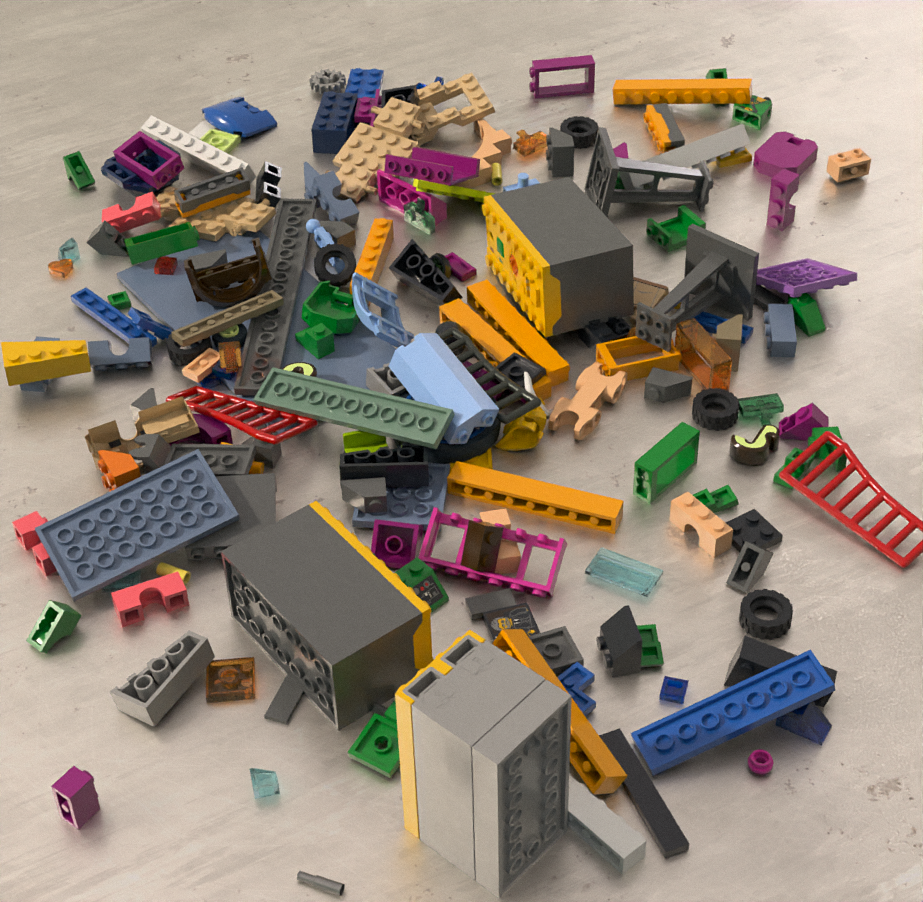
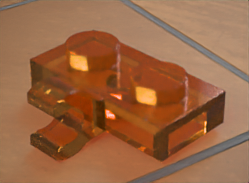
(529, 144)

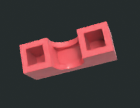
(144, 211)
(27, 536)
(165, 590)

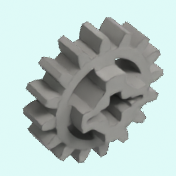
(327, 81)

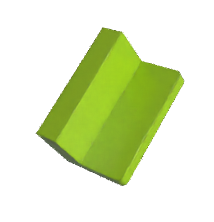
(362, 440)

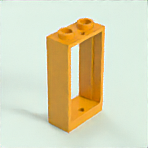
(631, 346)

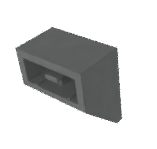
(560, 153)

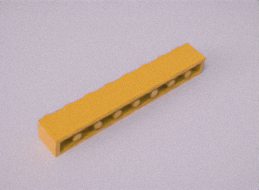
(683, 91)
(516, 330)
(487, 340)
(535, 497)
(587, 750)

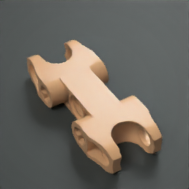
(583, 407)

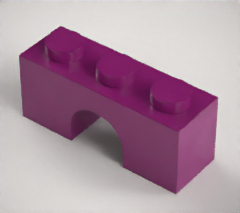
(782, 188)

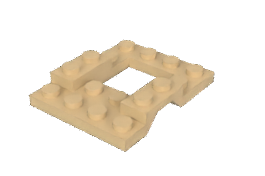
(437, 93)

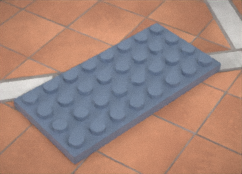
(136, 524)

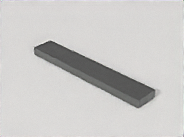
(285, 701)

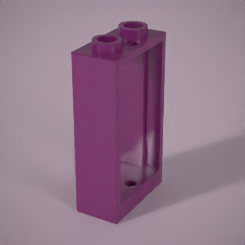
(558, 64)
(135, 146)

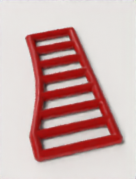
(237, 421)
(868, 480)

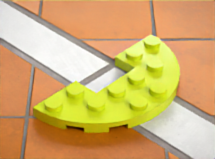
(455, 191)

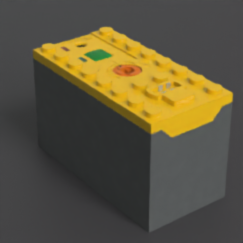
(559, 256)
(328, 612)

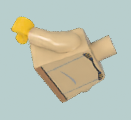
(648, 294)

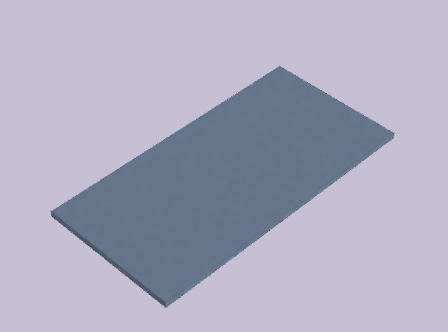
(175, 306)

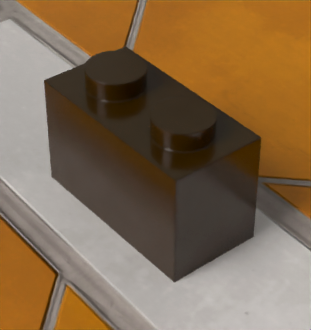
(481, 546)

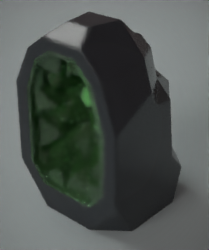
(442, 263)

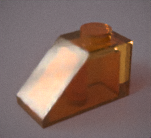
(230, 356)

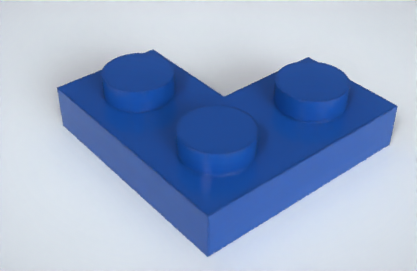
(145, 323)
(575, 681)

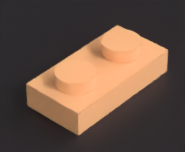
(202, 365)

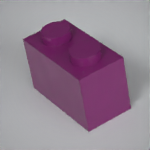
(76, 797)

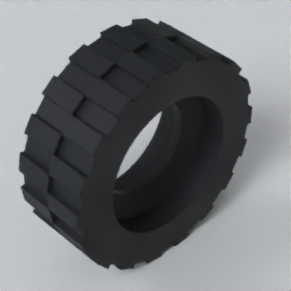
(581, 124)
(328, 252)
(185, 356)
(714, 420)
(765, 628)

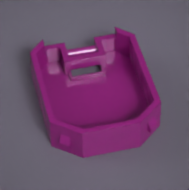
(785, 152)

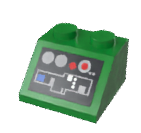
(424, 583)

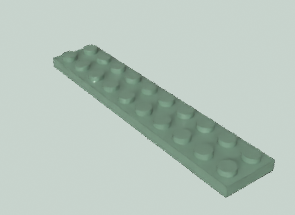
(355, 407)

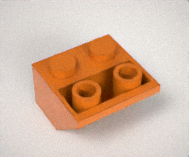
(117, 469)

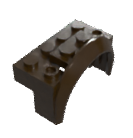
(221, 276)

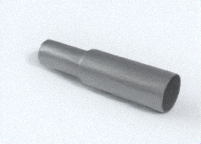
(321, 883)

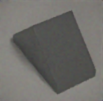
(144, 402)

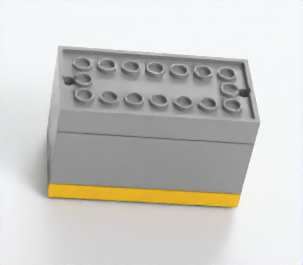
(484, 761)

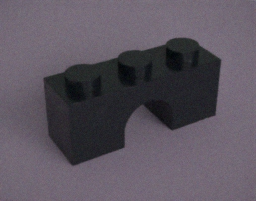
(267, 184)

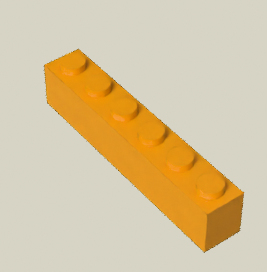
(375, 250)

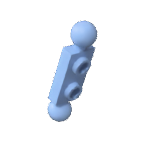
(323, 238)

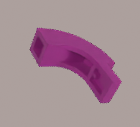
(211, 431)

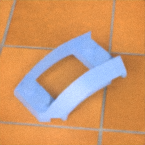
(389, 325)

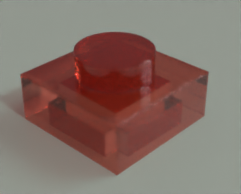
(165, 265)

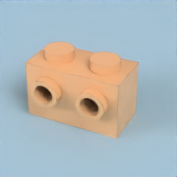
(848, 165)

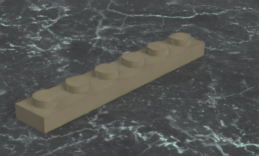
(227, 318)

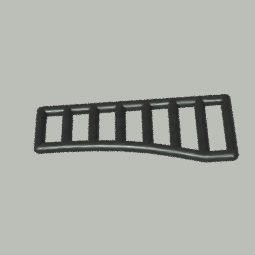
(494, 373)

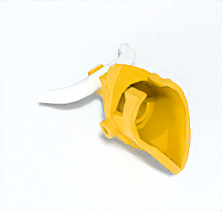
(526, 430)

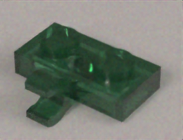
(417, 217)
(761, 406)

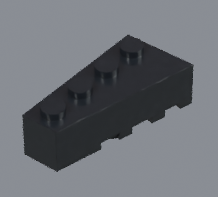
(399, 466)

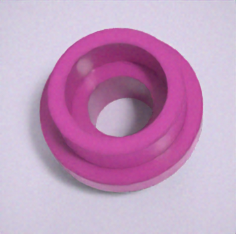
(757, 757)

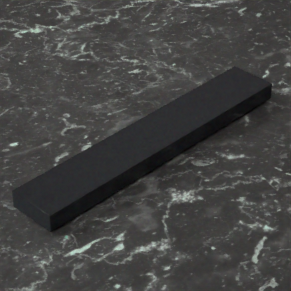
(645, 796)

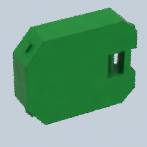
(323, 308)

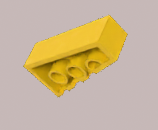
(44, 360)

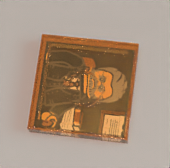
(230, 680)

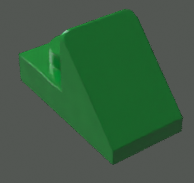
(78, 170)

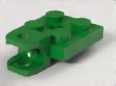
(378, 731)

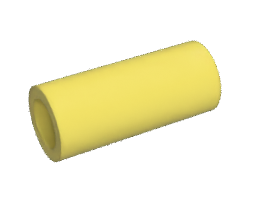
(496, 174)
(165, 569)

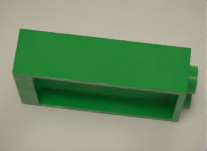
(162, 242)
(666, 462)

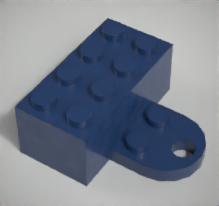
(334, 122)

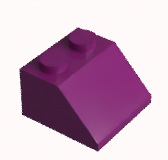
(396, 542)

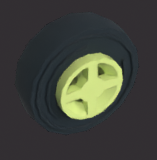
(232, 334)

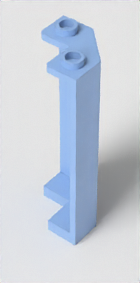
(438, 378)

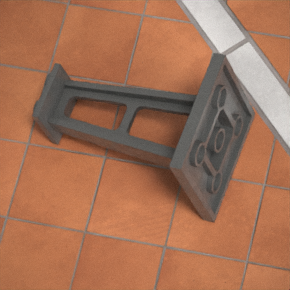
(605, 170)
(715, 273)

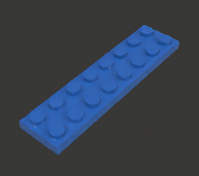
(732, 712)

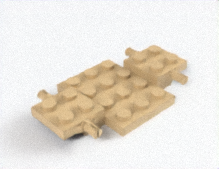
(368, 147)
(232, 217)

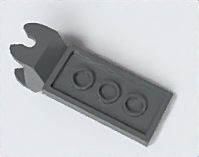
(221, 458)

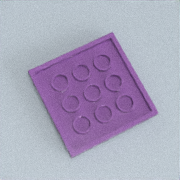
(803, 277)

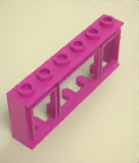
(520, 536)

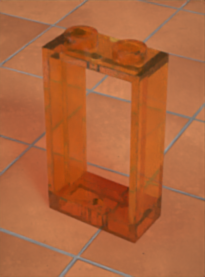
(692, 338)

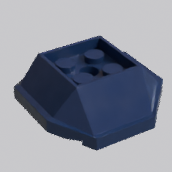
(128, 180)

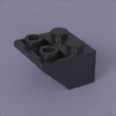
(602, 332)

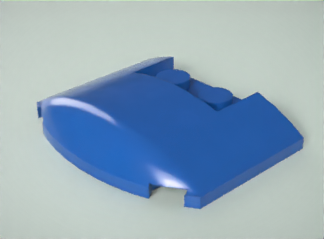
(238, 116)

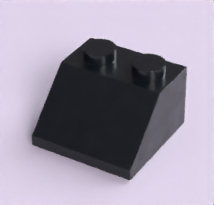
(621, 644)

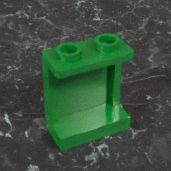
(673, 232)

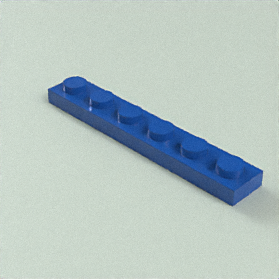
(109, 316)

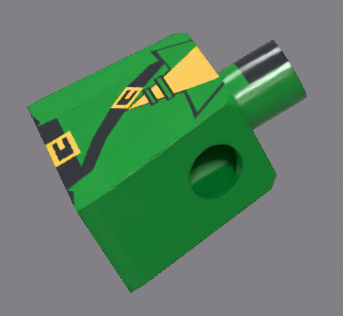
(753, 114)

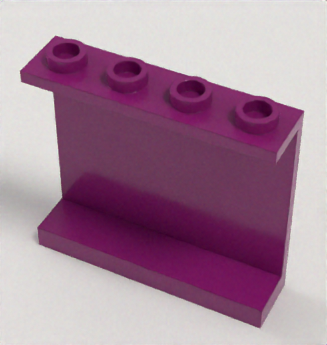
(433, 166)

